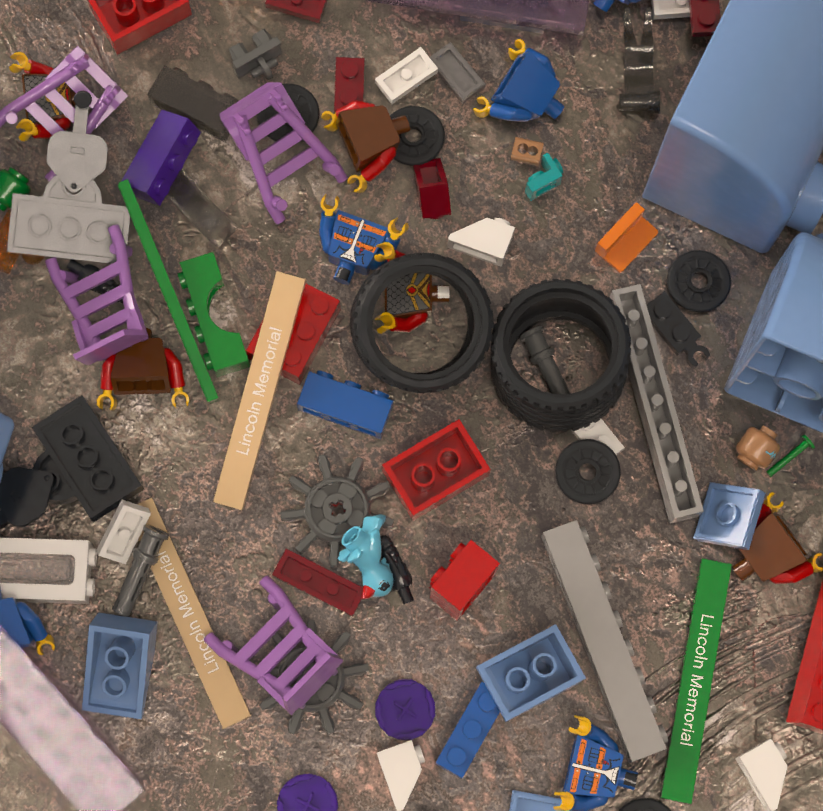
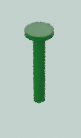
(791, 455)

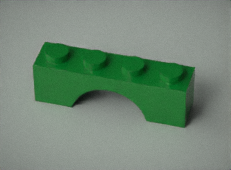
(225, 348)

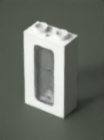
(47, 570)

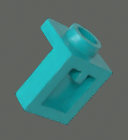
(542, 182)

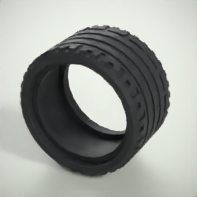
(573, 303)
(477, 308)

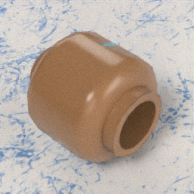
(757, 447)

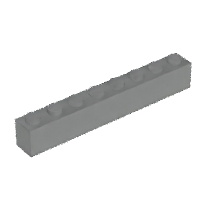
(658, 409)
(603, 641)

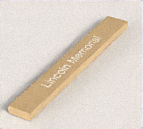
(260, 390)
(194, 627)

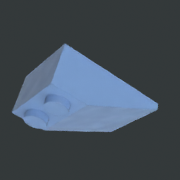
(118, 665)
(531, 673)

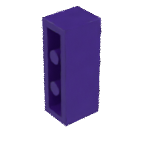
(161, 156)

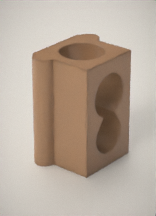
(529, 146)

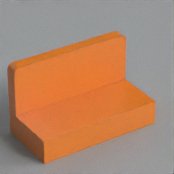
(626, 239)

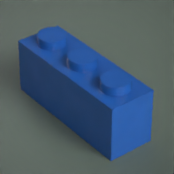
(345, 404)
(469, 733)

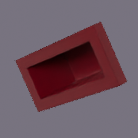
(432, 189)

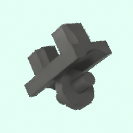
(260, 59)

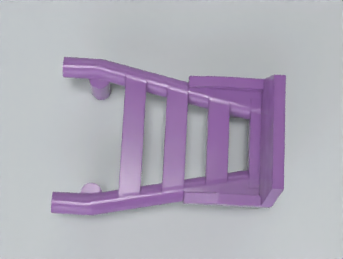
(65, 72)
(236, 122)
(88, 335)
(316, 649)

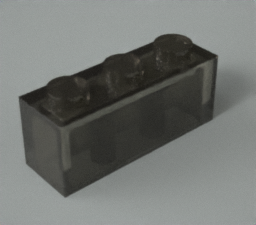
(192, 100)

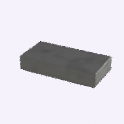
(457, 73)

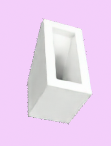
(484, 240)
(401, 770)
(765, 771)

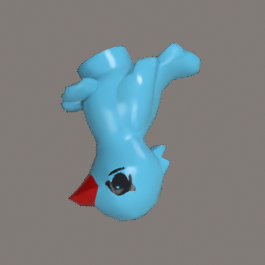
(365, 550)

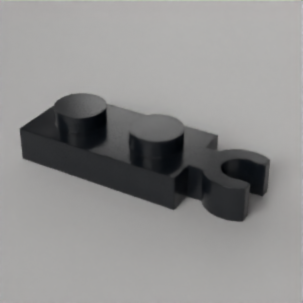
(675, 328)

